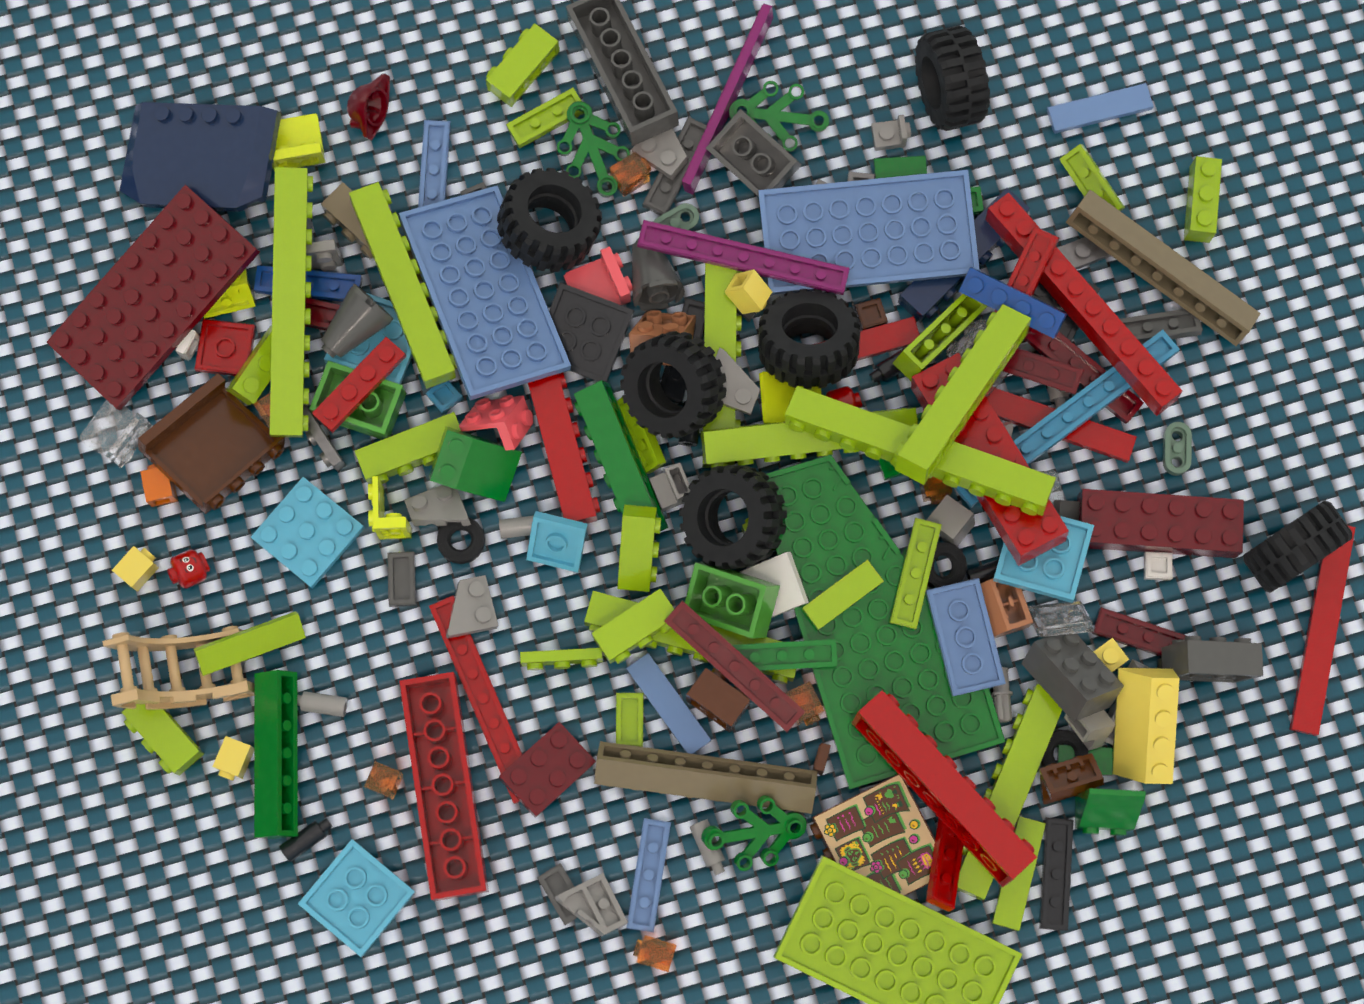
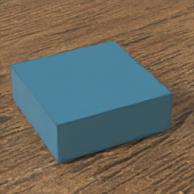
(444, 396)

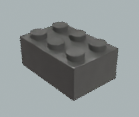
(753, 154)
(1214, 659)
(1072, 675)

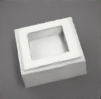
(188, 345)
(1158, 566)

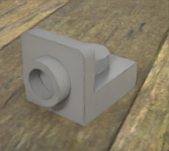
(890, 134)

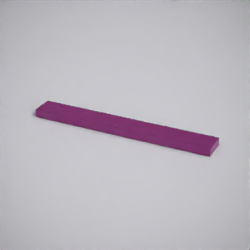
(728, 96)
(743, 257)

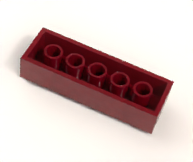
(1163, 523)

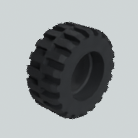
(952, 78)
(562, 195)
(809, 363)
(647, 398)
(701, 517)
(1297, 546)

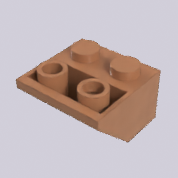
(657, 323)
(1005, 608)

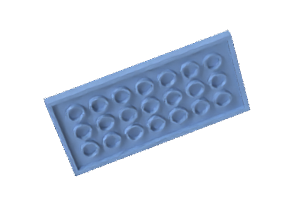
(875, 227)
(483, 295)

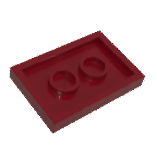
(547, 769)

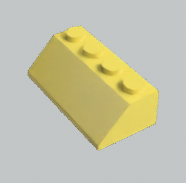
(1146, 725)

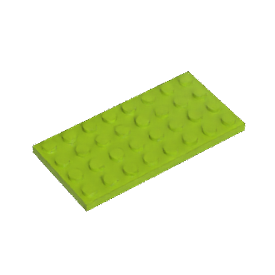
(890, 945)

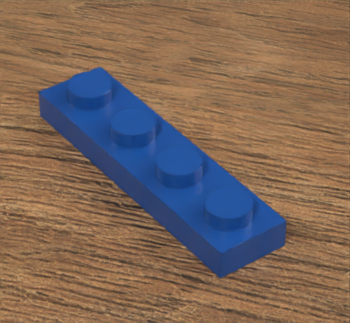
(323, 284)
(996, 293)

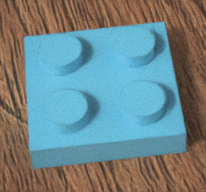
(556, 541)

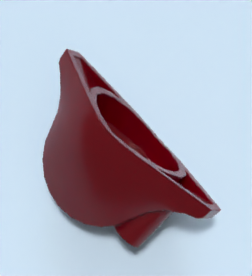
(369, 106)

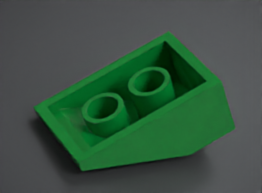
(474, 465)
(1108, 810)

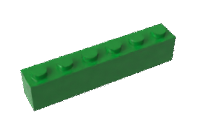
(615, 448)
(275, 755)

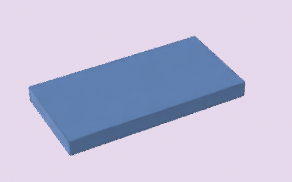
(965, 637)

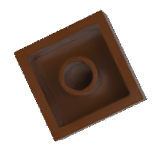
(718, 699)

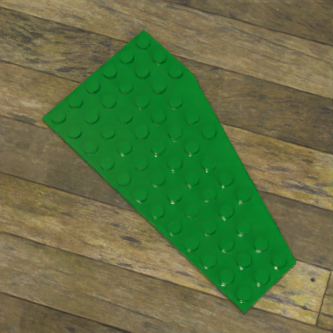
(828, 538)

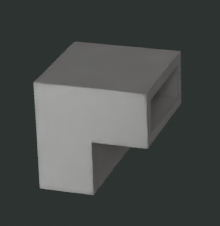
(670, 487)
(955, 520)
(1092, 729)

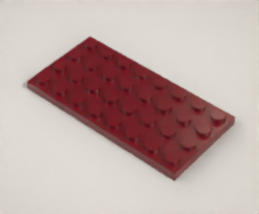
(152, 297)

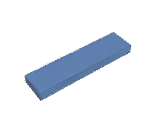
(1100, 108)
(434, 162)
(668, 704)
(648, 875)

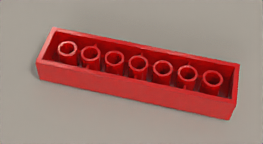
(1022, 533)
(443, 786)
(944, 788)

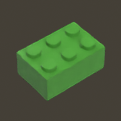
(375, 414)
(732, 600)

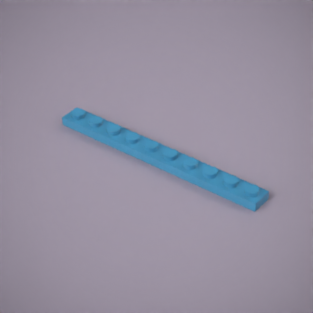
(1080, 408)

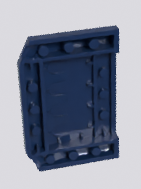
(211, 148)

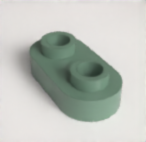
(673, 219)
(1177, 450)

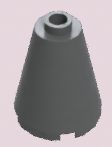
(653, 280)
(354, 323)

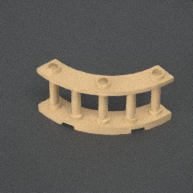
(177, 696)

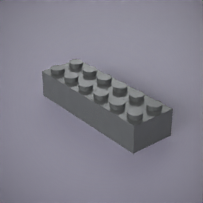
(623, 68)

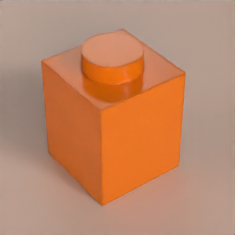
(157, 487)

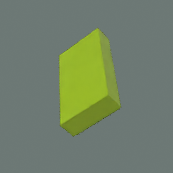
(629, 719)

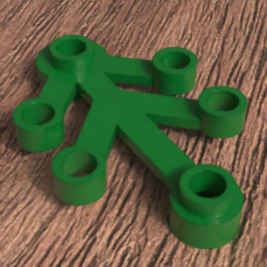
(775, 115)
(591, 144)
(758, 833)

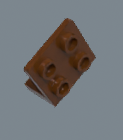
(1069, 778)

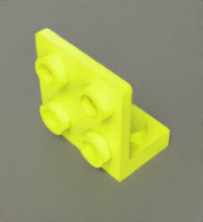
(299, 142)
(236, 298)
(776, 397)
(389, 525)

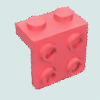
(602, 278)
(506, 414)

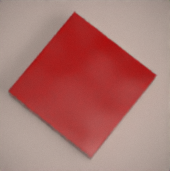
(224, 346)

